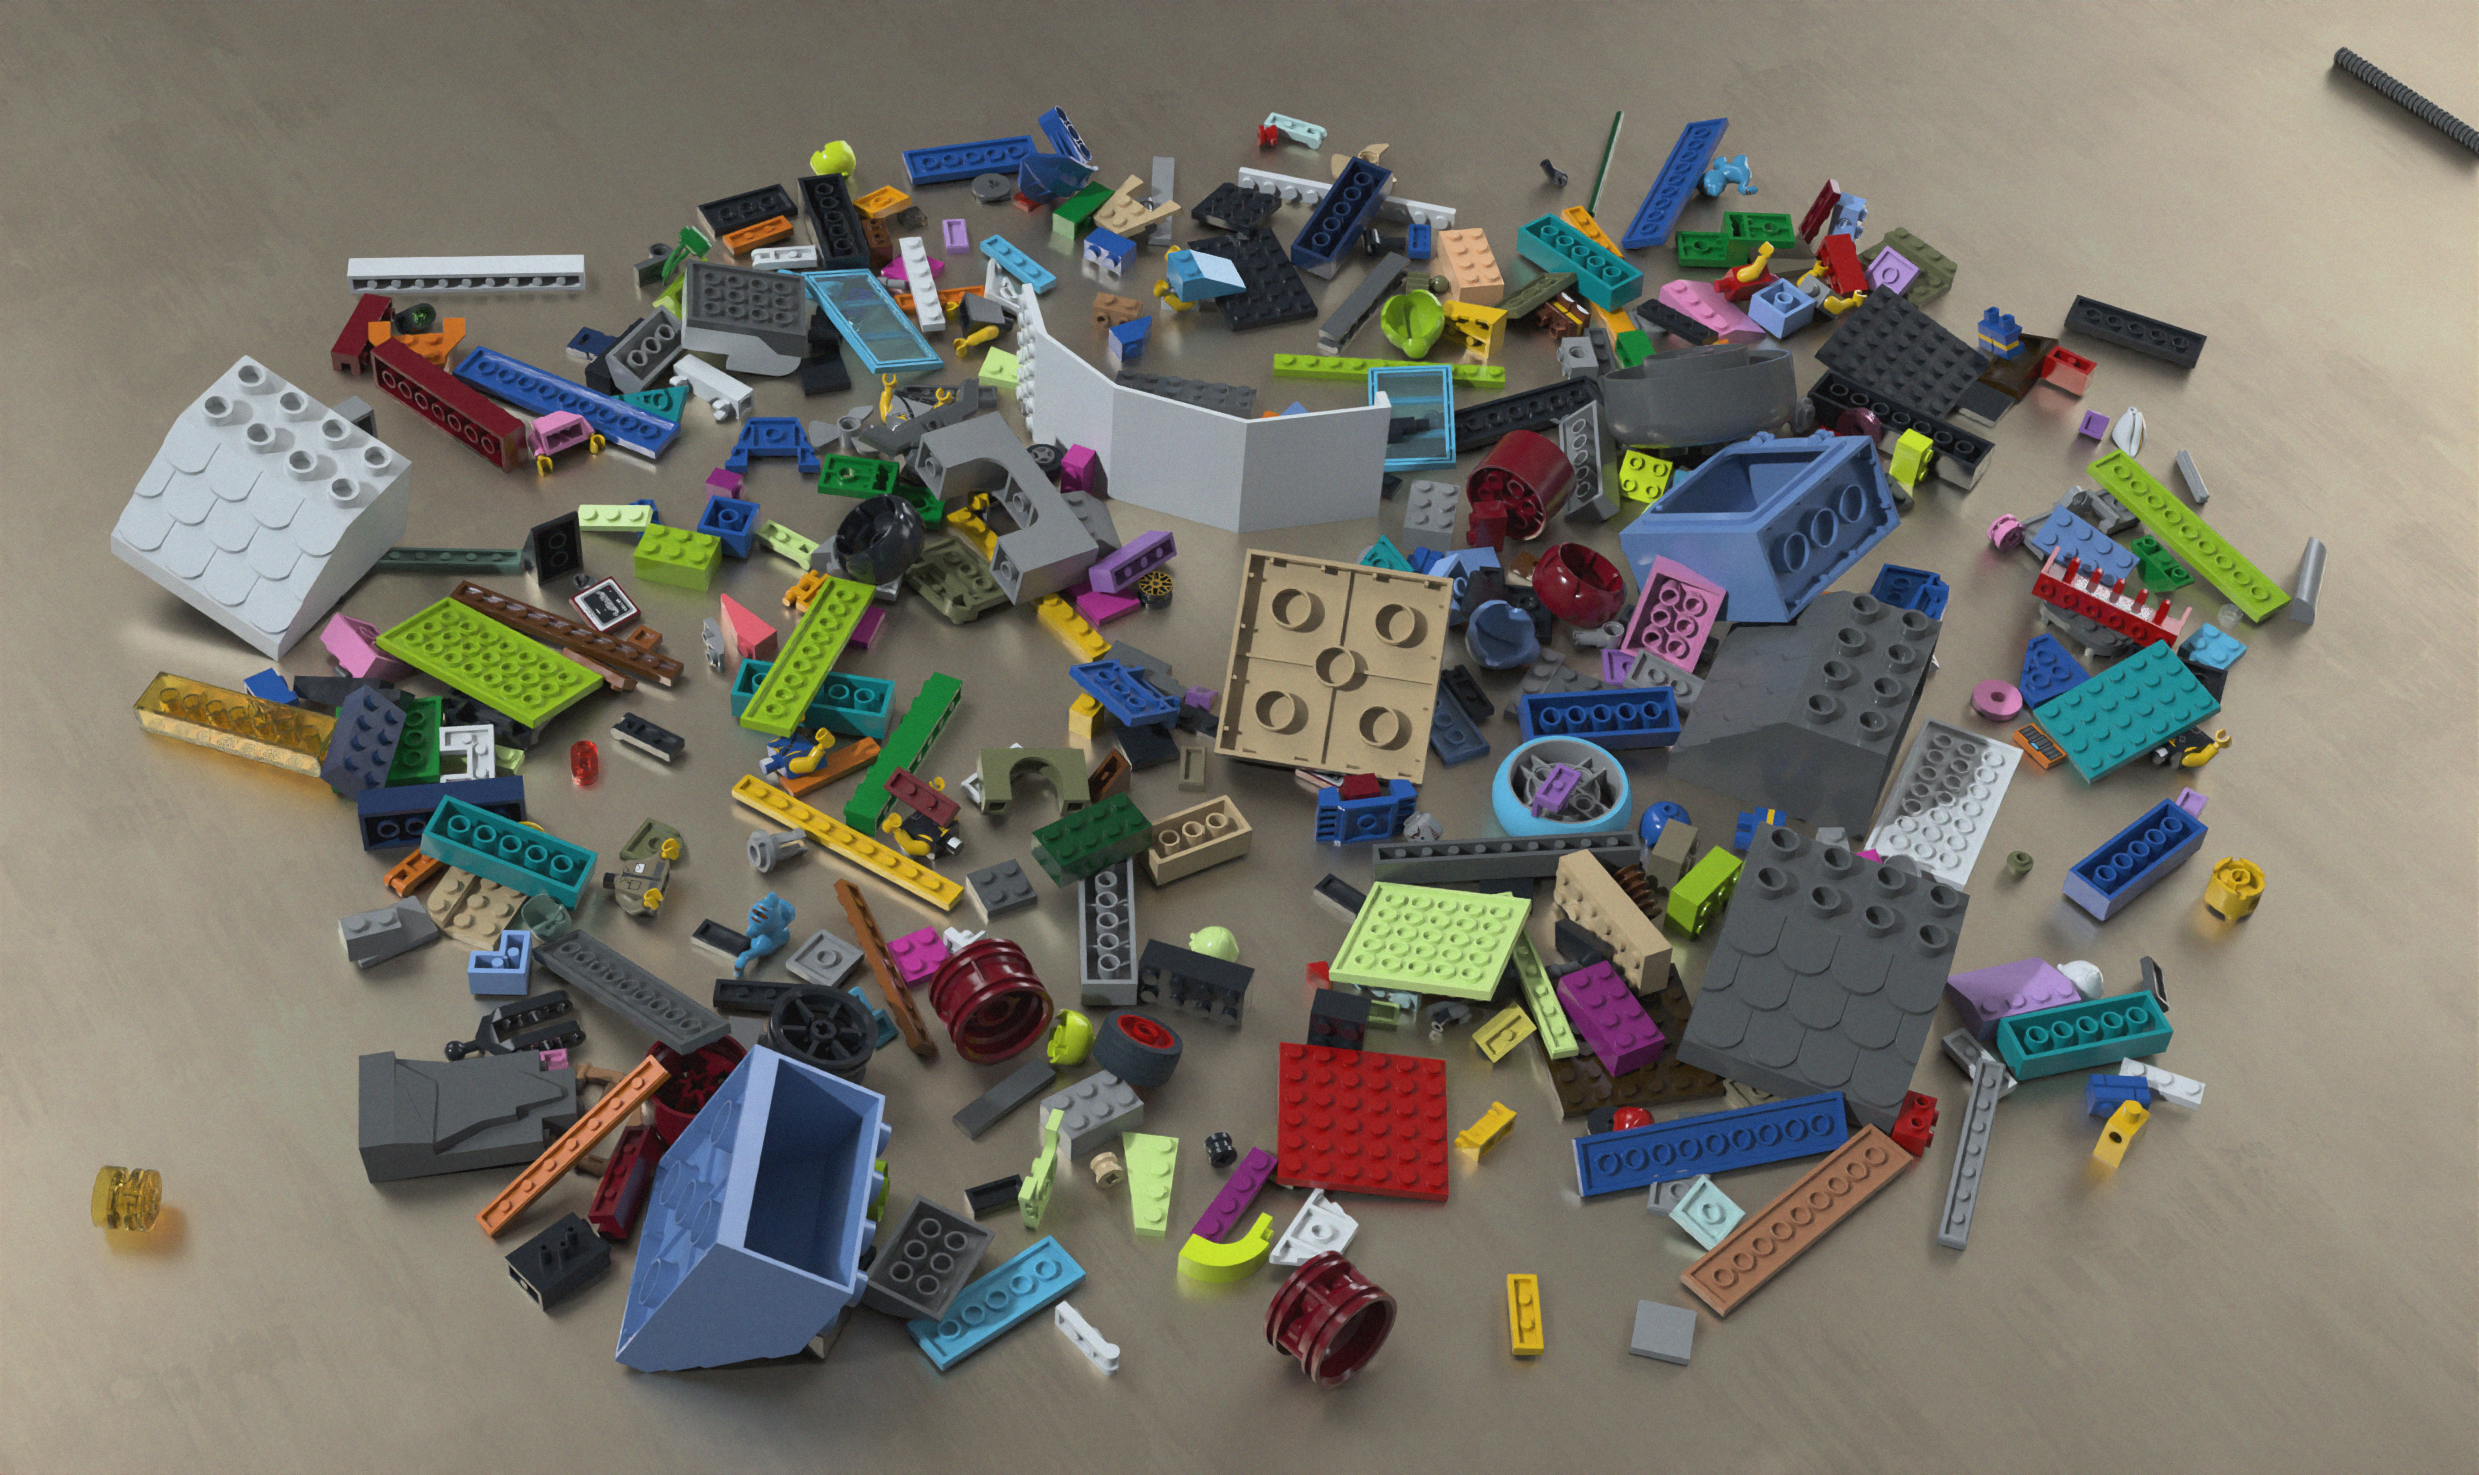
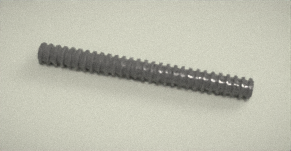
(2409, 98)

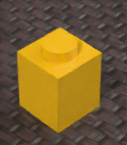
(1086, 716)

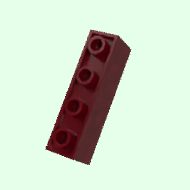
(353, 343)
(626, 1181)

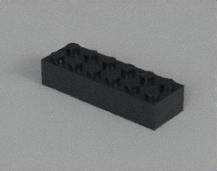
(832, 223)

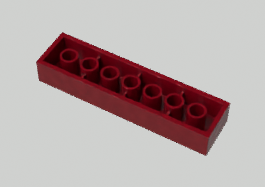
(450, 405)

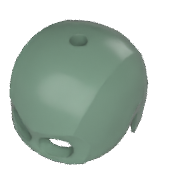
(546, 918)

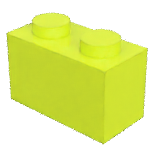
(1911, 458)

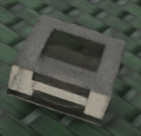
(912, 218)

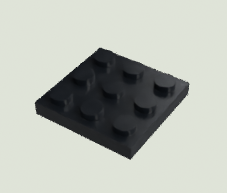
(1236, 208)

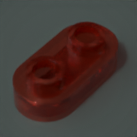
(584, 763)

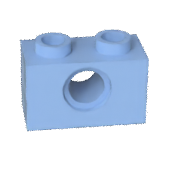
(1848, 216)

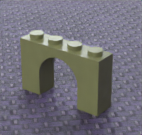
(1061, 766)

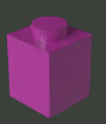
(725, 484)

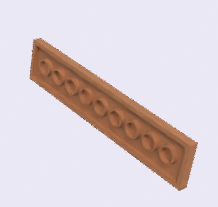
(1796, 1219)

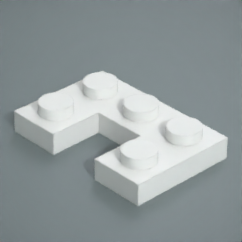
(477, 743)

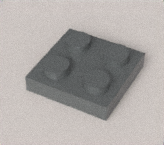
(1001, 888)

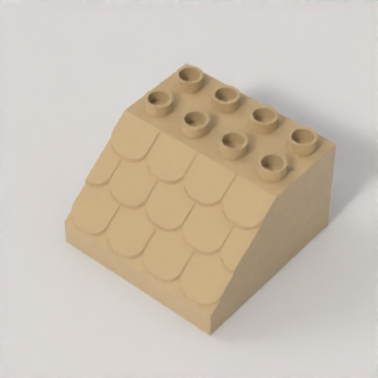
(1334, 667)

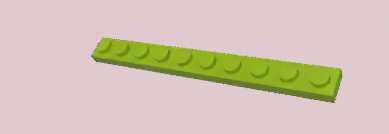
(1357, 369)

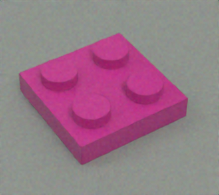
(918, 955)

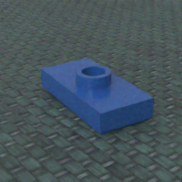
(1419, 241)

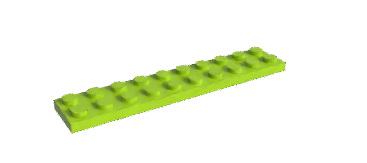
(2188, 535)
(808, 657)

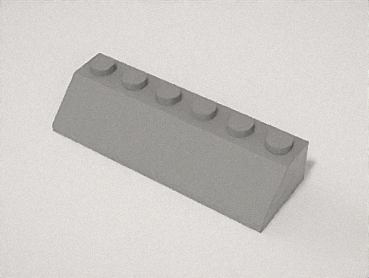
(1593, 457)

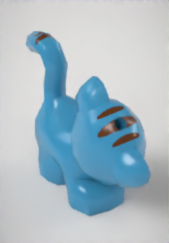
(1716, 181)
(767, 928)

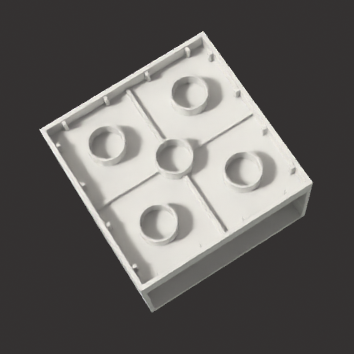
(264, 508)

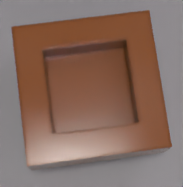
(645, 638)

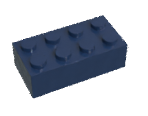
(363, 743)

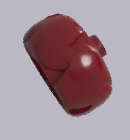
(1579, 585)

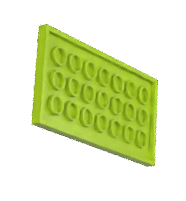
(490, 662)

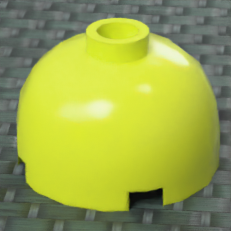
(834, 159)
(1071, 1039)

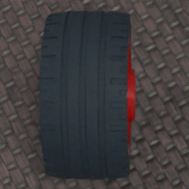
(1137, 1048)

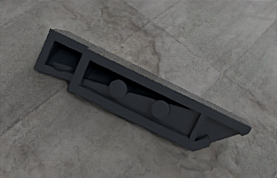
(335, 689)

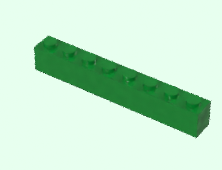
(905, 749)

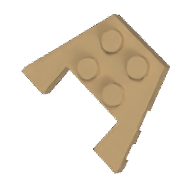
(1128, 217)

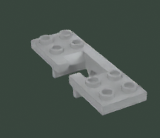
(2078, 501)

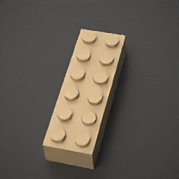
(1608, 912)

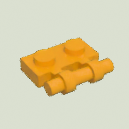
(800, 596)

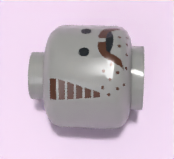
(1422, 827)

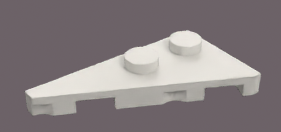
(1000, 289)

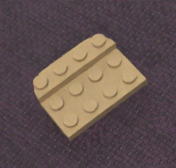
(474, 908)

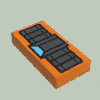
(2039, 746)

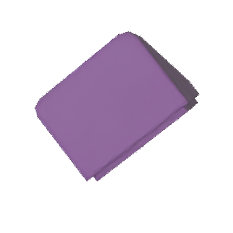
(1201, 697)

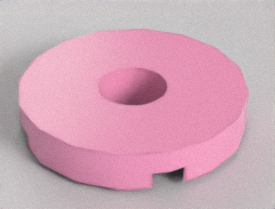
(2001, 690)

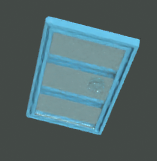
(871, 321)
(1421, 394)

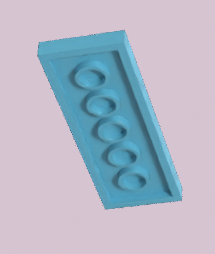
(998, 1302)

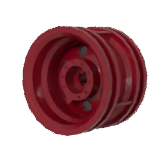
(990, 1001)

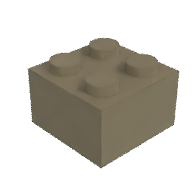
(1672, 856)

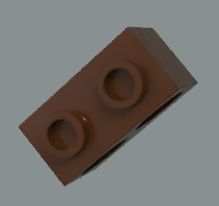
(878, 242)

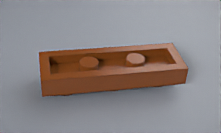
(617, 680)

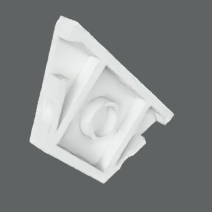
(1313, 1231)

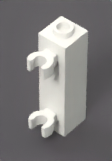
(713, 386)

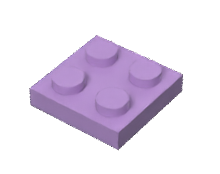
(1892, 271)

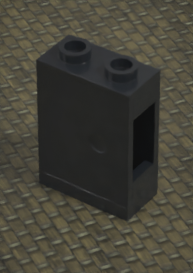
(558, 1260)

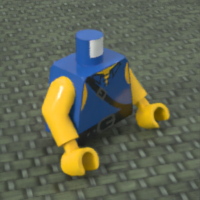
(797, 754)

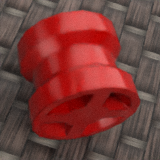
(1267, 135)

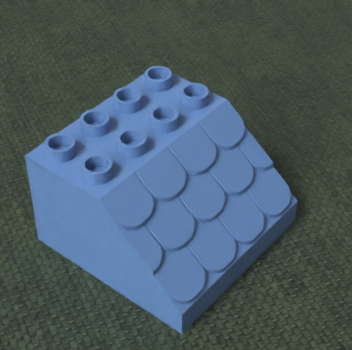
(756, 1219)

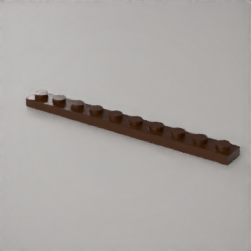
(569, 633)

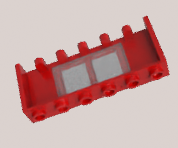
(2105, 605)

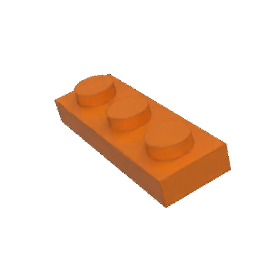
(758, 235)

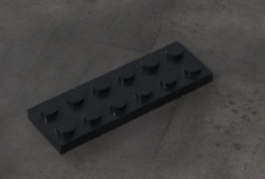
(2135, 331)

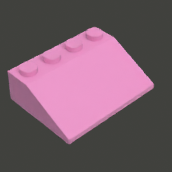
(1710, 309)
(1673, 614)

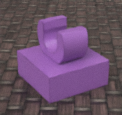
(2094, 424)

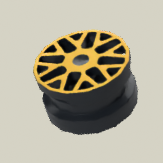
(1157, 592)

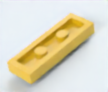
(1524, 1314)

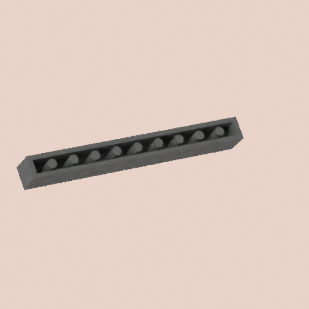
(1498, 856)

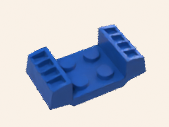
(1363, 818)

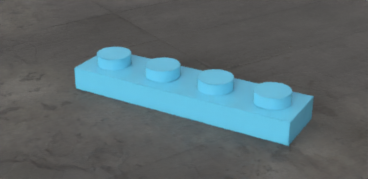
(1018, 263)

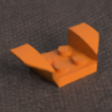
(431, 346)

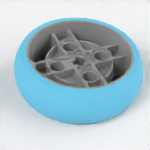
(1532, 764)

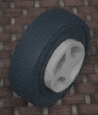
(1047, 458)

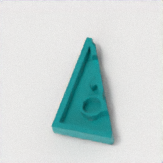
(663, 402)

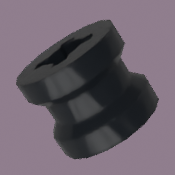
(1220, 1150)

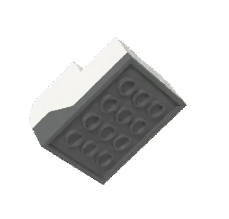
(746, 315)

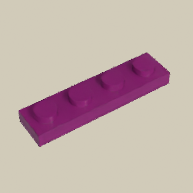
(1235, 1196)

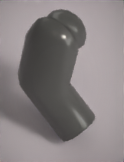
(584, 581)

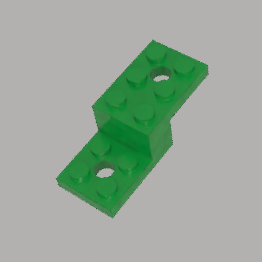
(1737, 235)
(877, 477)

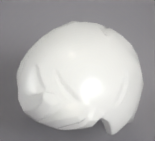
(2085, 979)

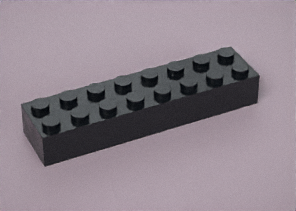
(1956, 452)

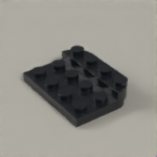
(464, 710)

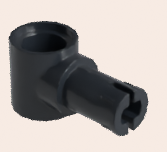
(1376, 244)

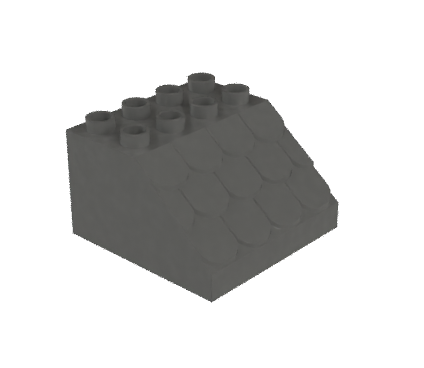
(1810, 709)
(1824, 975)

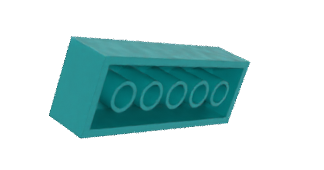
(1599, 272)
(841, 705)
(508, 852)
(2083, 1035)

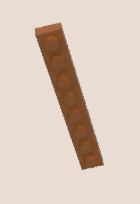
(885, 968)

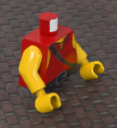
(1745, 280)

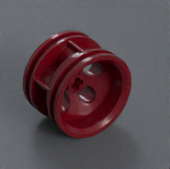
(1329, 1319)

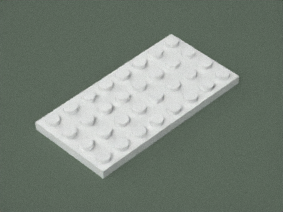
(1945, 801)

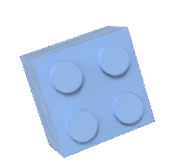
(1781, 308)
(1457, 569)

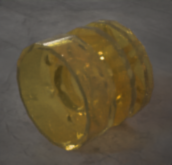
(126, 1198)

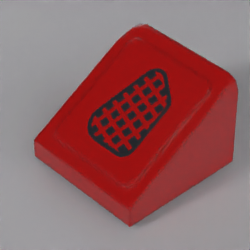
(1318, 975)

